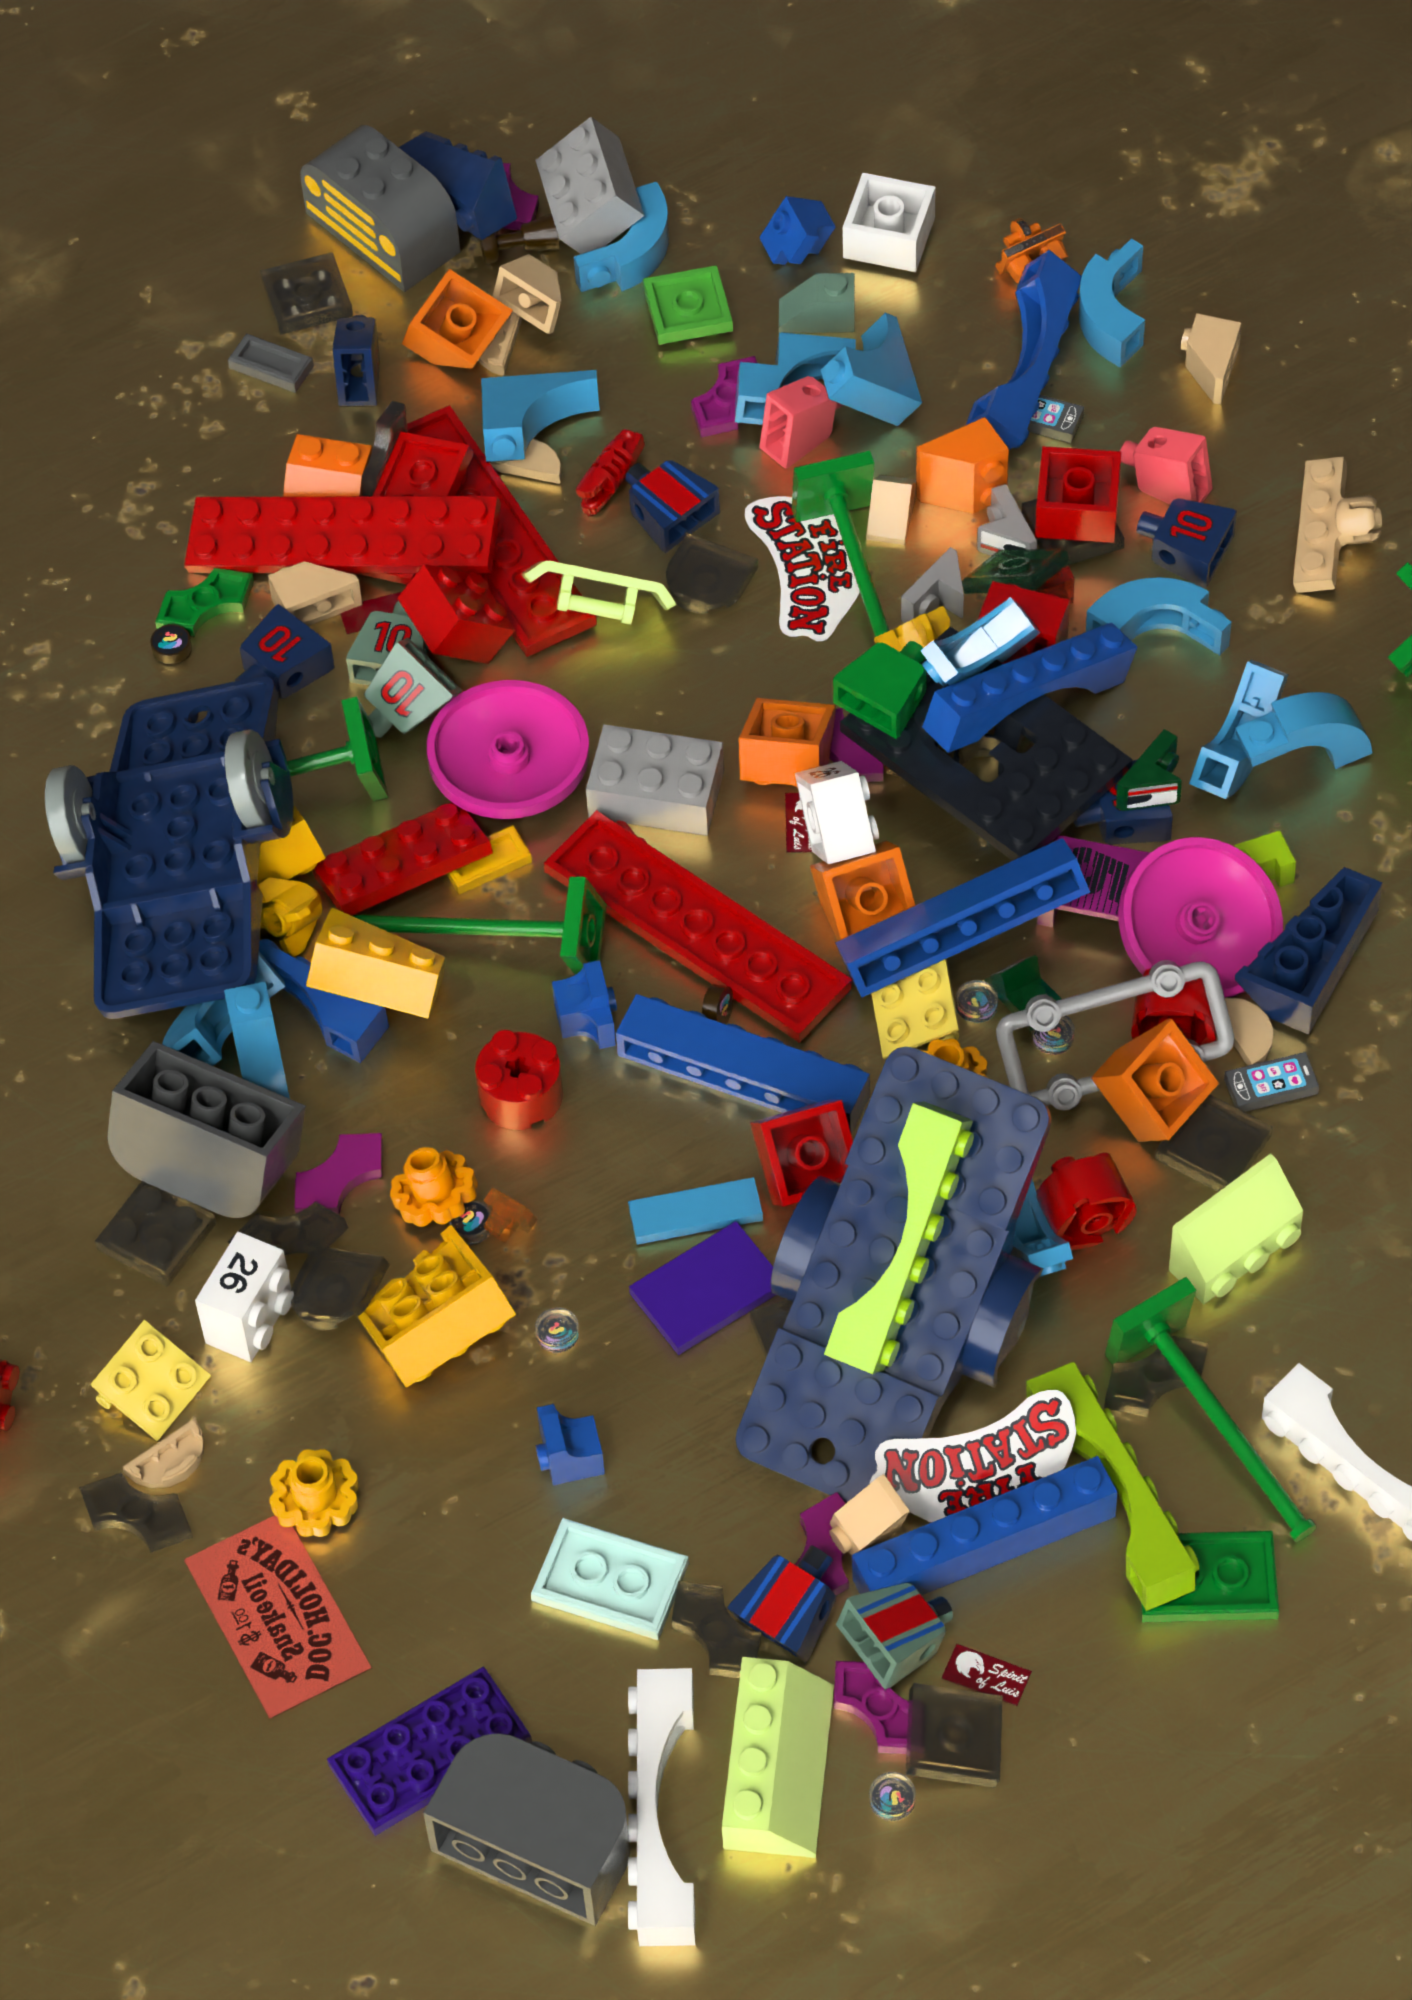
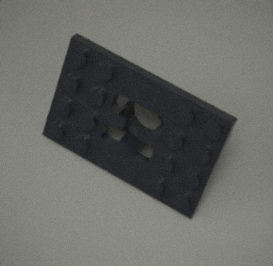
(1034, 790)

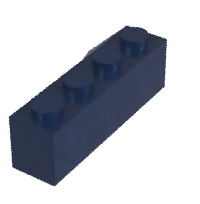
(471, 180)
(1307, 960)

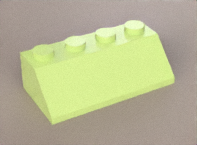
(777, 1759)

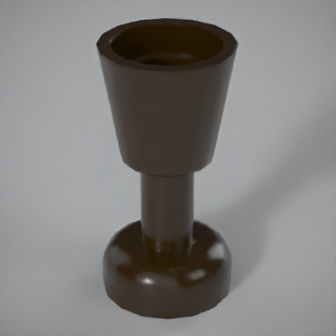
(534, 236)

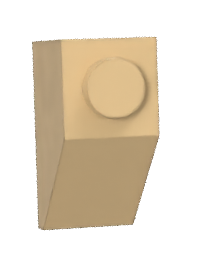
(530, 291)
(1211, 353)
(314, 591)
(868, 1517)

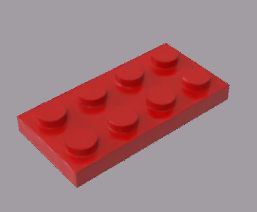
(421, 468)
(401, 858)

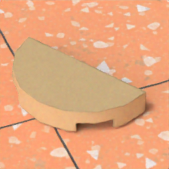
(499, 351)
(539, 463)
(1251, 1030)
(170, 1459)

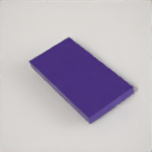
(405, 1760)

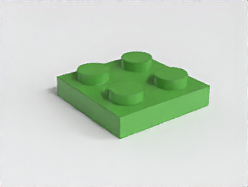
(687, 305)

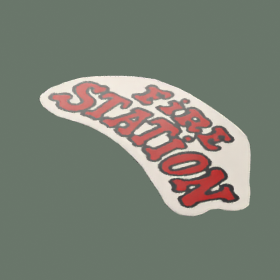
(810, 564)
(965, 1469)

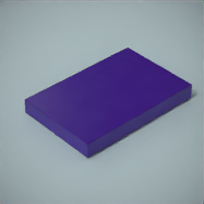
(705, 1288)

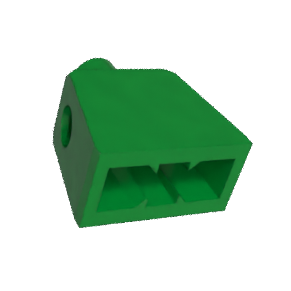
(883, 686)

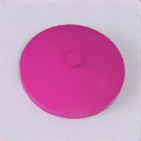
(508, 749)
(1197, 905)

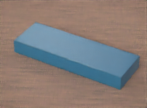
(695, 1210)

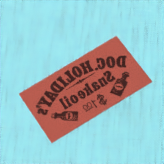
(277, 1615)

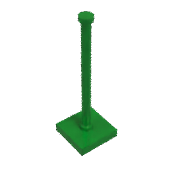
(836, 489)
(359, 750)
(579, 931)
(1154, 1324)

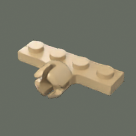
(1329, 523)

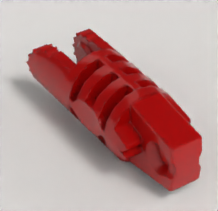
(609, 471)

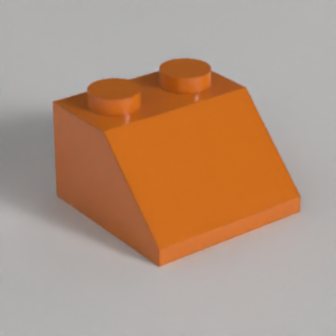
(455, 323)
(325, 467)
(962, 468)
(784, 740)
(863, 889)
(1155, 1082)

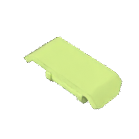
(569, 601)

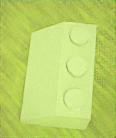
(1236, 1230)

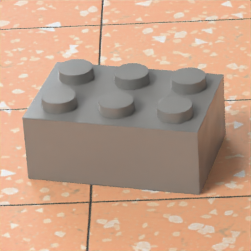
(589, 187)
(655, 779)

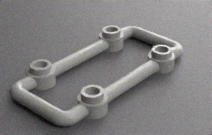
(1044, 1014)

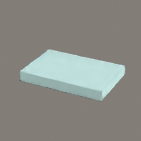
(610, 1578)

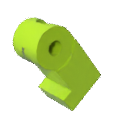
(1272, 856)

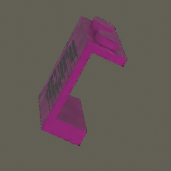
(1105, 873)

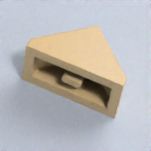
(891, 509)

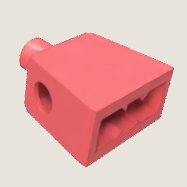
(796, 420)
(1170, 465)

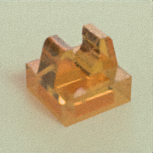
(506, 1216)

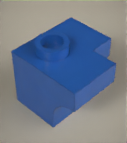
(796, 229)
(586, 1005)
(568, 1447)

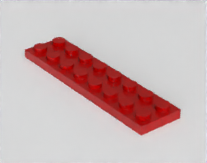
(343, 533)
(517, 548)
(701, 926)

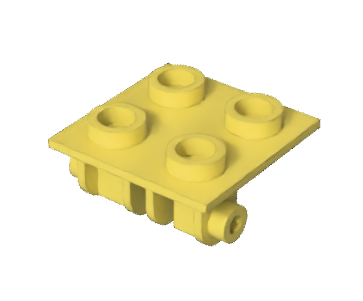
(916, 1010)
(149, 1380)

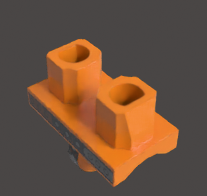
(1027, 244)

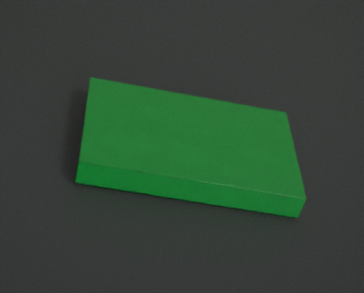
(1232, 1580)

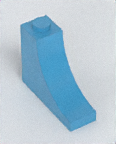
(875, 379)
(526, 404)
(256, 1037)

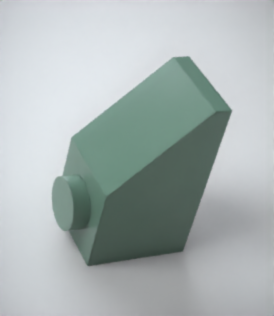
(819, 305)

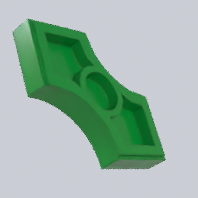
(218, 594)

